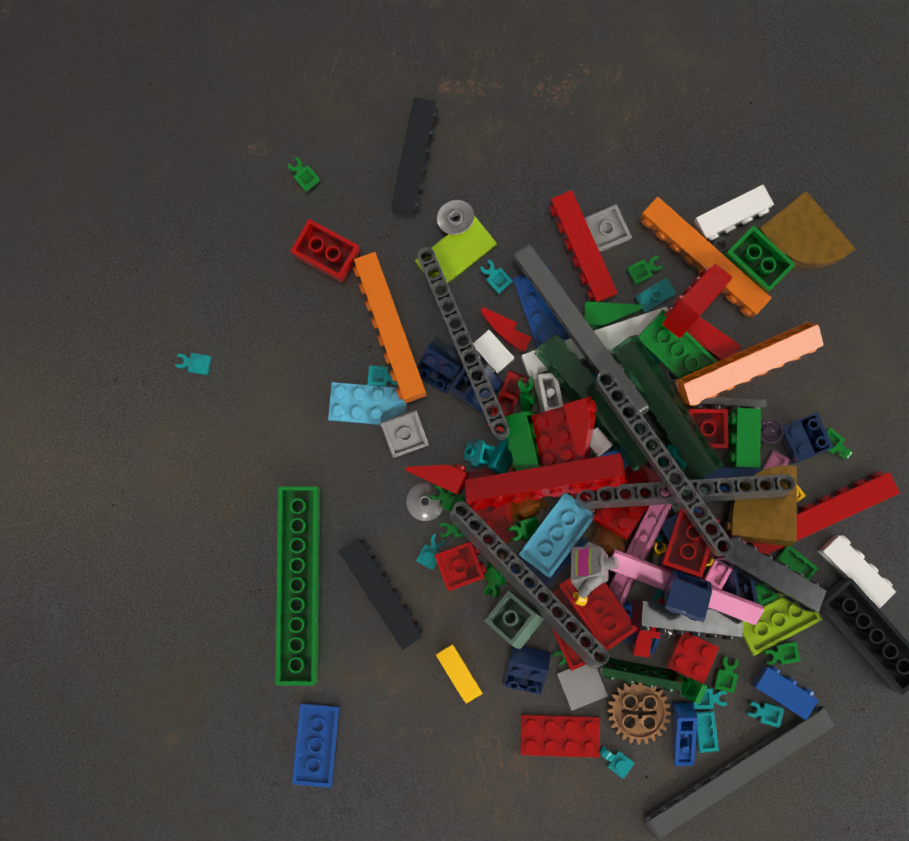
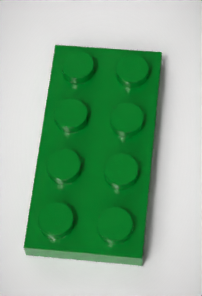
(678, 355)

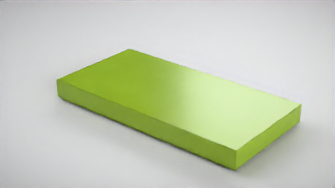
(460, 251)
(776, 624)

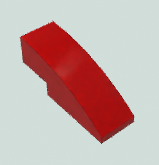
(505, 330)
(509, 395)
(642, 639)

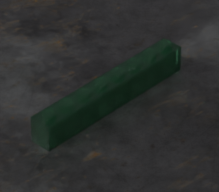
(580, 384)
(667, 407)

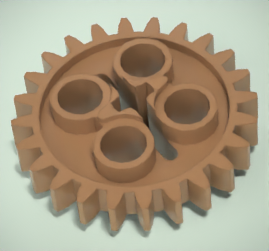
(637, 729)

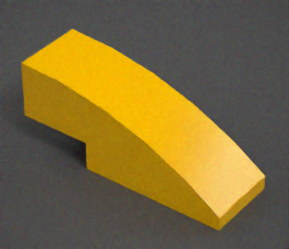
(459, 673)

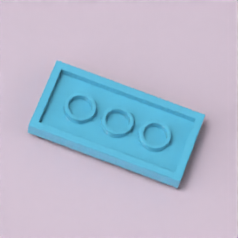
(364, 403)
(556, 535)

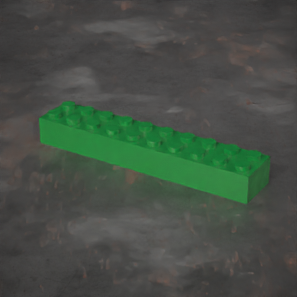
(297, 586)

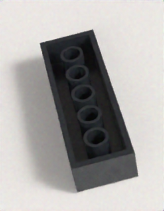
(869, 632)

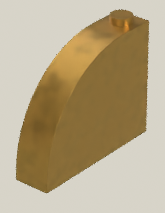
(807, 234)
(766, 519)

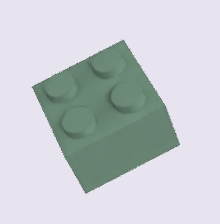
(514, 620)

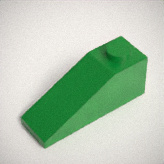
(603, 314)

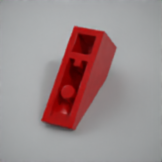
(581, 422)
(446, 476)

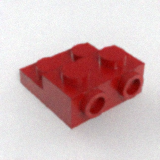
(460, 566)

